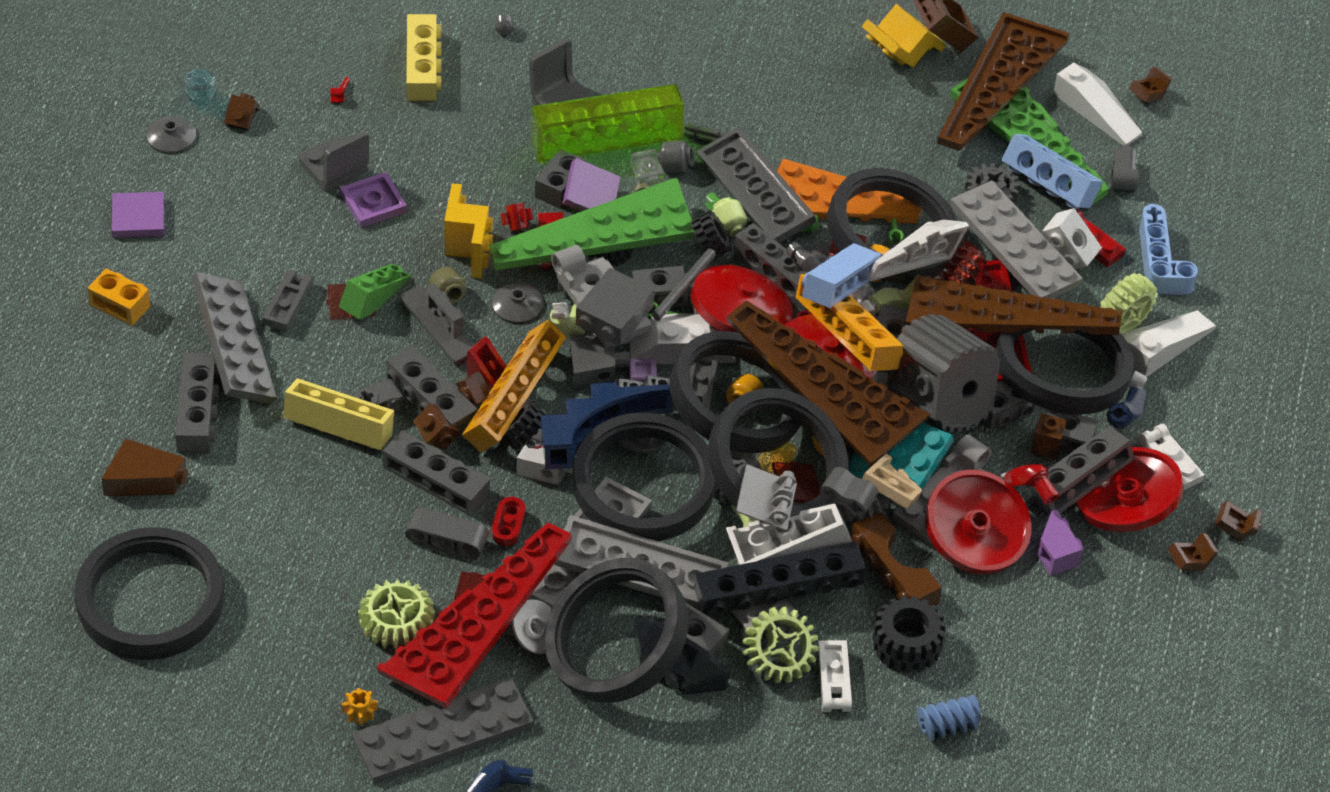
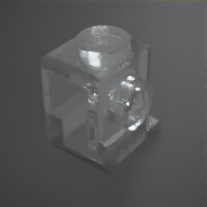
(646, 168)

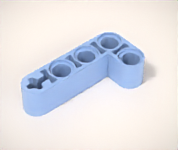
(1167, 275)

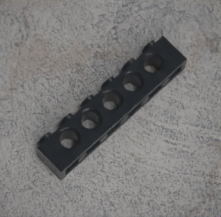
(788, 568)

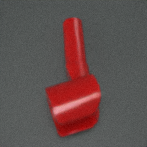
(338, 94)

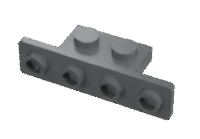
(439, 319)

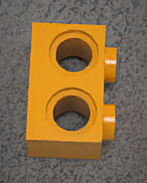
(119, 297)

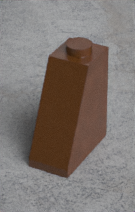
(143, 471)

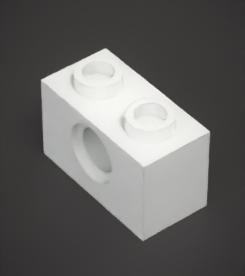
(1072, 238)

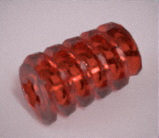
(963, 264)

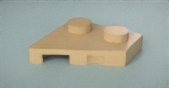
(893, 483)

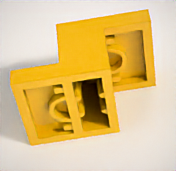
(902, 36)
(468, 231)

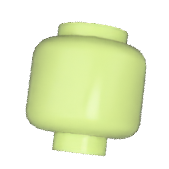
(731, 215)

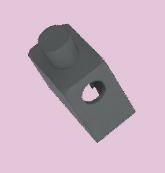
(593, 362)

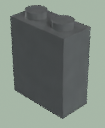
(614, 307)

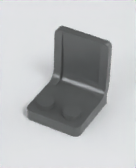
(553, 75)
(337, 160)

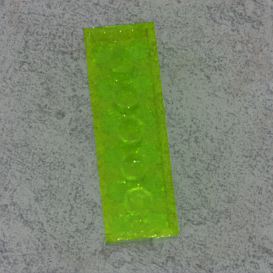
(607, 122)

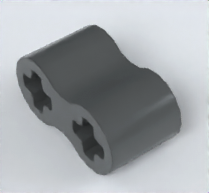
(849, 491)

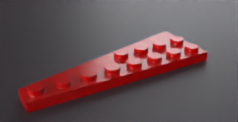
(456, 643)

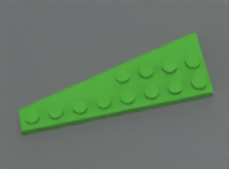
(1028, 118)
(629, 222)

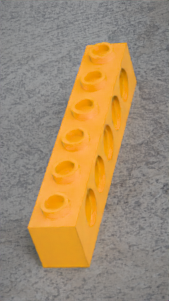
(857, 331)
(514, 386)

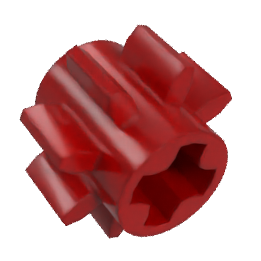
(516, 216)

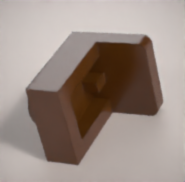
(1152, 87)
(241, 111)
(473, 388)
(435, 427)
(1048, 436)
(1238, 522)
(1194, 555)

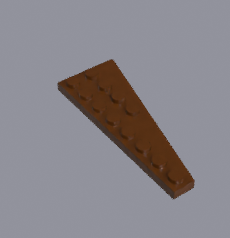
(861, 409)

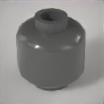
(675, 157)

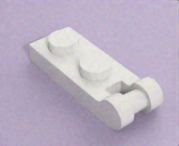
(1190, 471)
(834, 675)

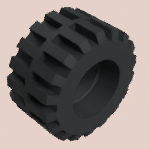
(906, 651)

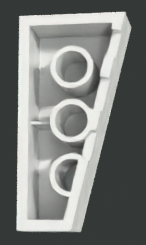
(805, 532)

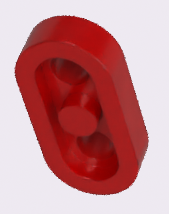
(507, 523)

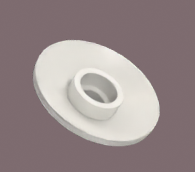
(532, 615)

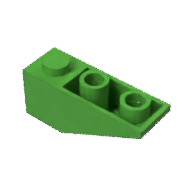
(372, 290)

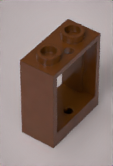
(947, 22)

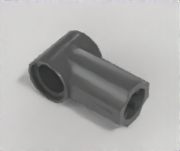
(1124, 171)

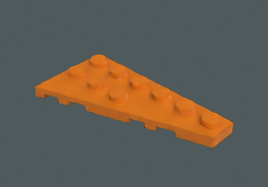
(817, 187)

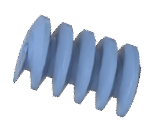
(949, 716)

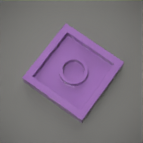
(589, 186)
(373, 199)
(137, 214)

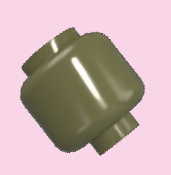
(450, 282)

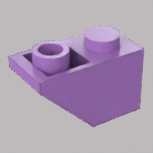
(1058, 546)

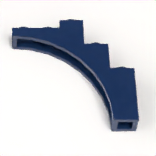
(565, 432)

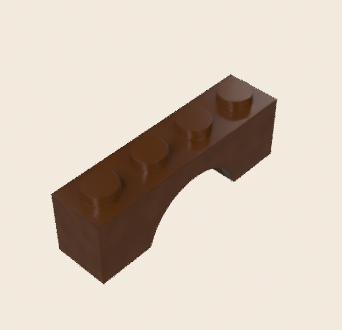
(874, 541)

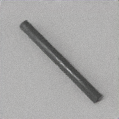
(682, 286)

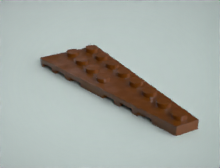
(1005, 66)
(1005, 310)

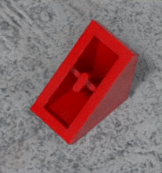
(486, 360)

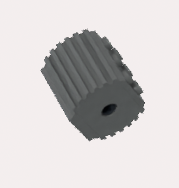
(946, 372)

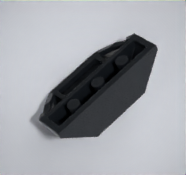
(695, 668)

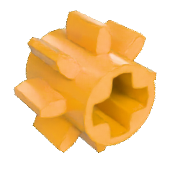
(359, 706)

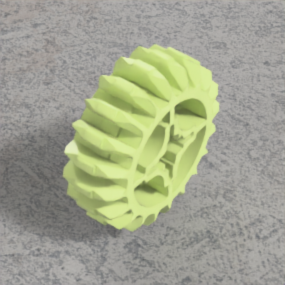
(1134, 298)
(395, 613)
(776, 635)

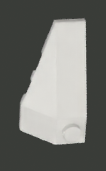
(1096, 103)
(926, 246)
(1165, 340)

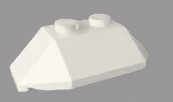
(670, 337)

